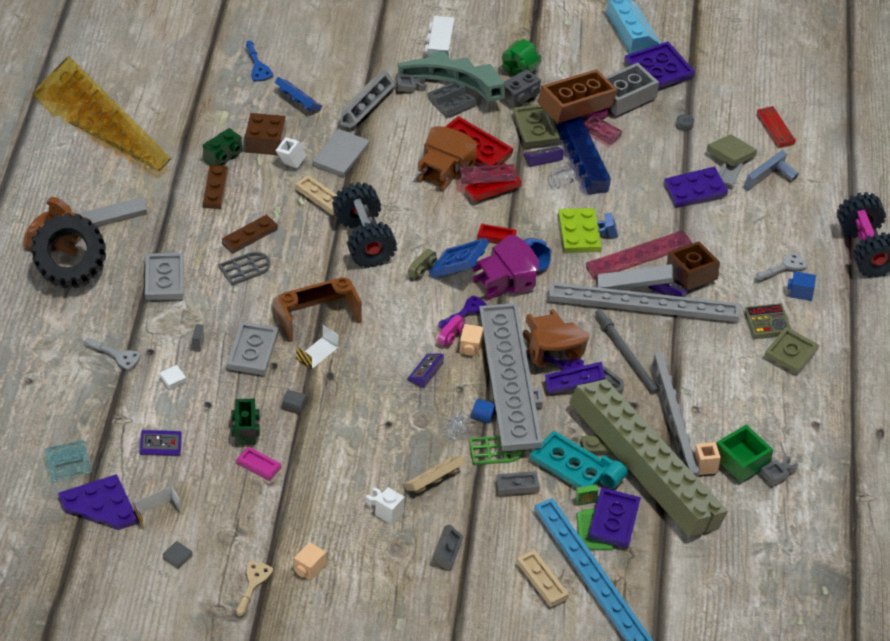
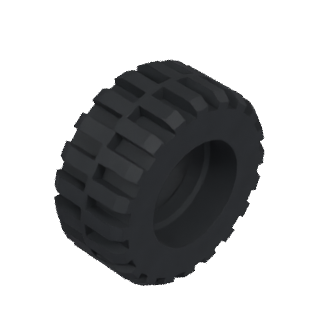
(59, 227)

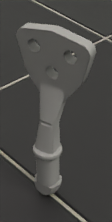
(791, 261)
(118, 355)

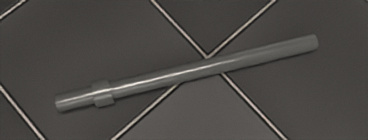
(608, 325)

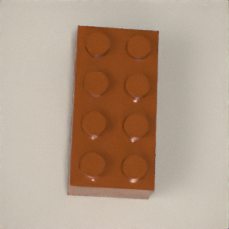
(577, 96)

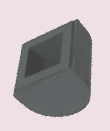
(294, 401)

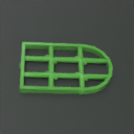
(488, 446)

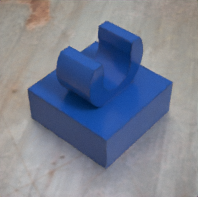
(608, 226)

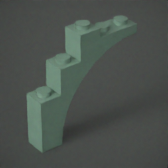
(440, 67)

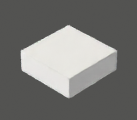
(173, 377)

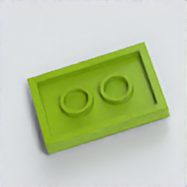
(579, 230)

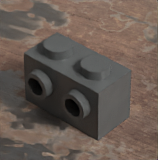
(521, 88)

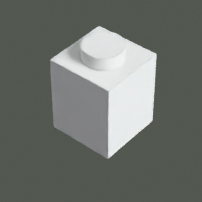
(291, 152)

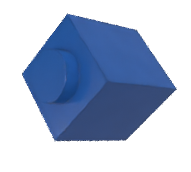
(802, 286)

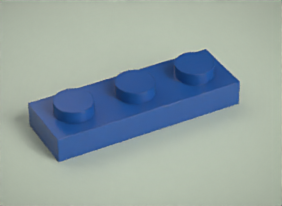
(298, 95)

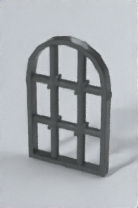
(241, 272)

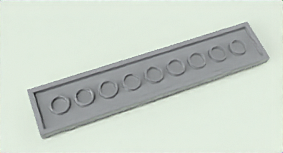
(510, 377)

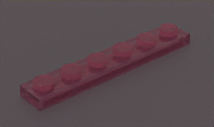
(638, 254)

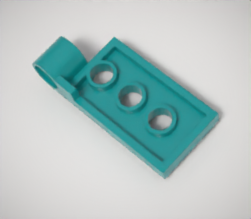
(607, 471)

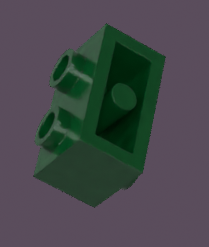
(222, 147)
(245, 420)

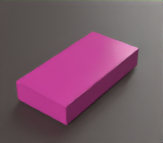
(258, 463)

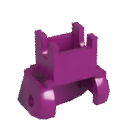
(507, 261)

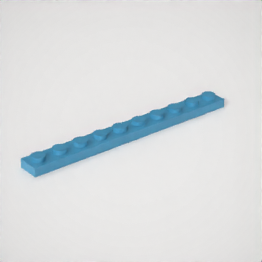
(591, 572)

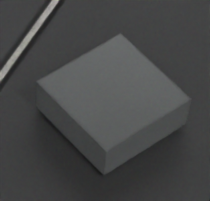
(198, 337)
(177, 554)

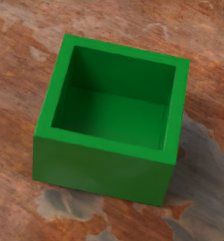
(743, 453)

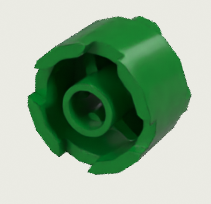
(519, 57)

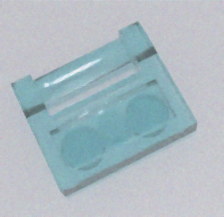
(65, 455)

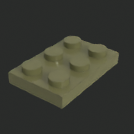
(535, 126)

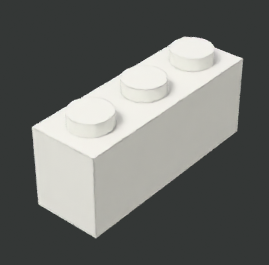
(441, 35)

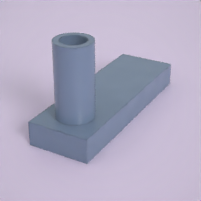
(770, 166)

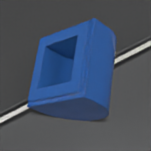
(483, 411)

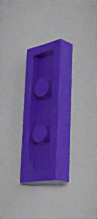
(570, 378)

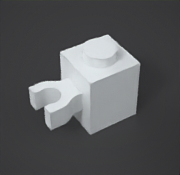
(388, 504)

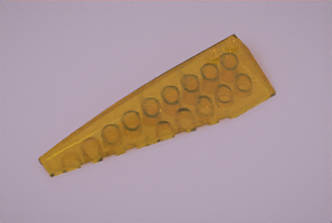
(86, 105)

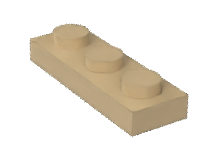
(317, 193)
(434, 474)
(542, 578)

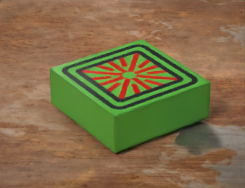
(586, 495)

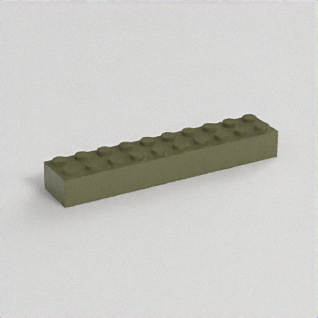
(648, 458)

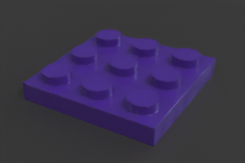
(662, 63)

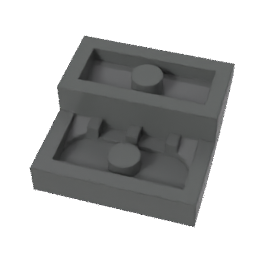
(451, 99)

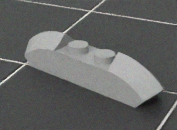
(366, 99)

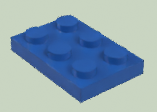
(459, 258)

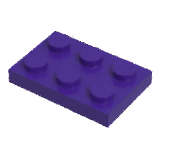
(695, 187)
(614, 517)

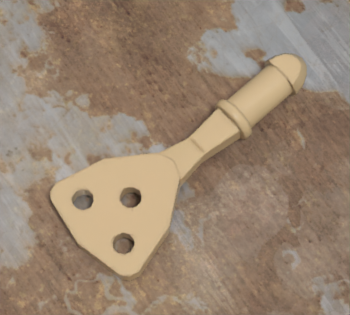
(253, 583)

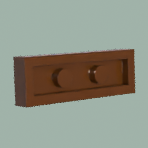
(215, 187)
(249, 234)

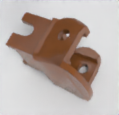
(441, 154)
(65, 243)
(553, 334)

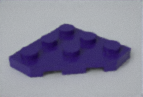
(100, 502)

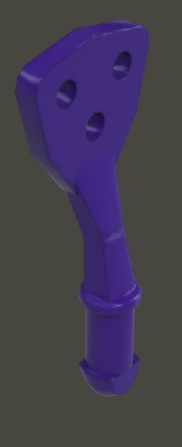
(471, 306)
(562, 364)

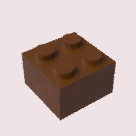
(264, 133)
(693, 265)

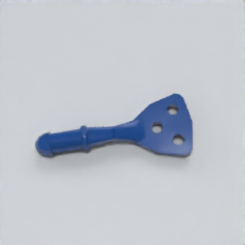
(262, 75)

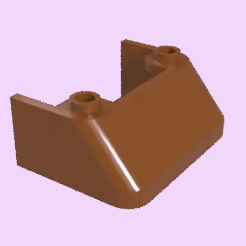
(315, 295)

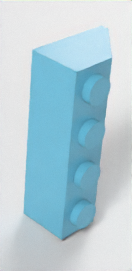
(631, 25)

